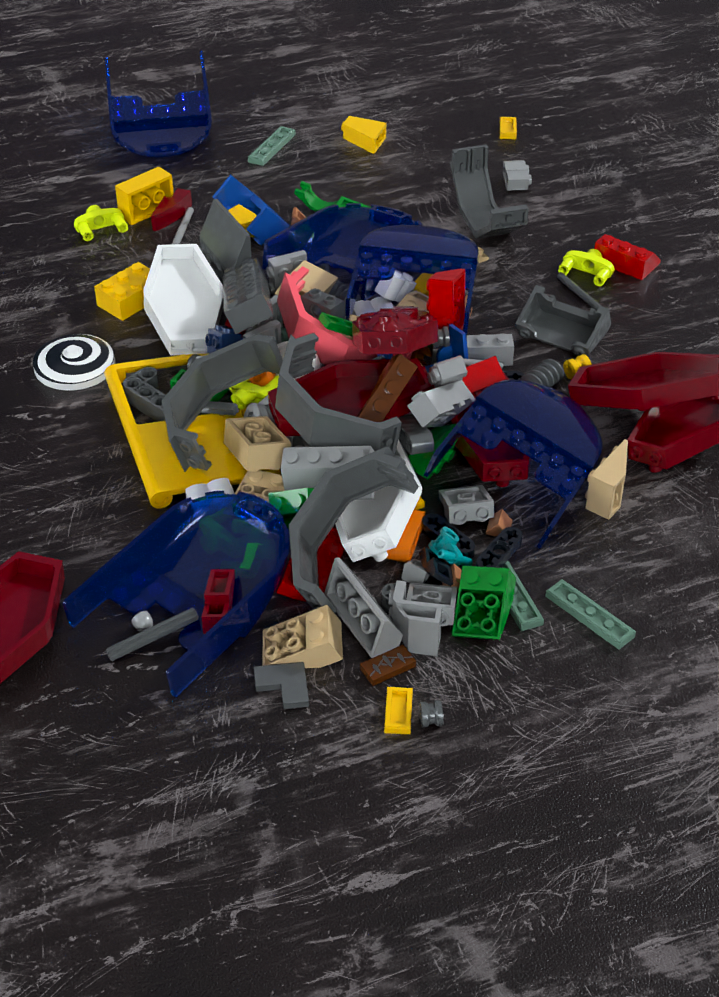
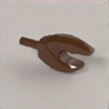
(420, 354)

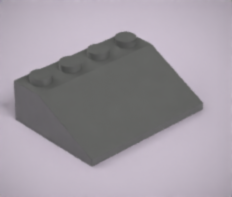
(223, 239)

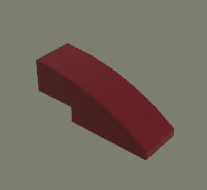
(171, 209)
(217, 597)

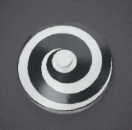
(73, 361)

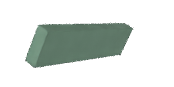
(271, 146)
(523, 608)
(590, 614)

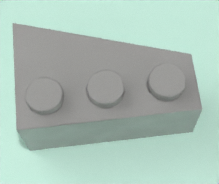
(441, 404)

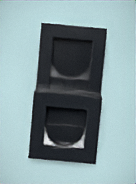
(435, 566)

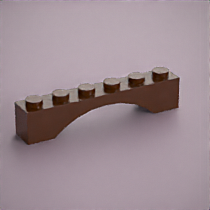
(388, 388)

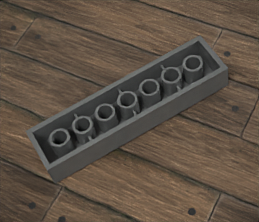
(246, 295)

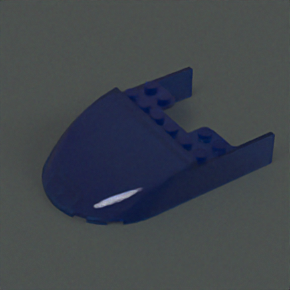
(161, 128)
(335, 236)
(414, 250)
(538, 424)
(172, 568)

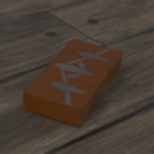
(388, 665)

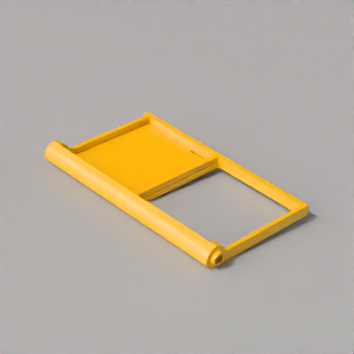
(151, 445)

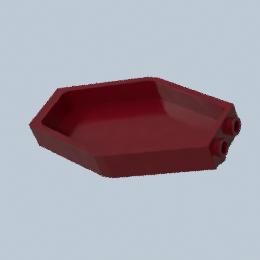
(395, 331)
(647, 380)
(347, 386)
(674, 433)
(497, 464)
(28, 607)

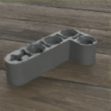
(144, 393)
(414, 437)

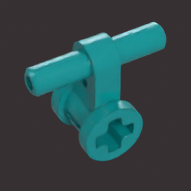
(445, 548)

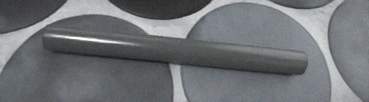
(578, 291)

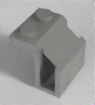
(416, 620)

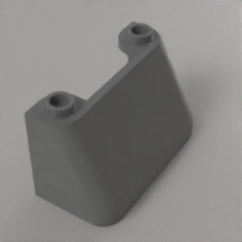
(562, 324)

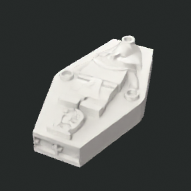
(183, 298)
(378, 523)

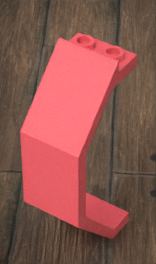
(331, 345)

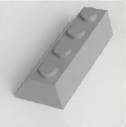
(486, 346)
(306, 465)
(361, 611)

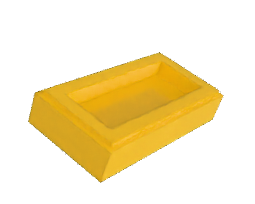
(508, 128)
(398, 710)

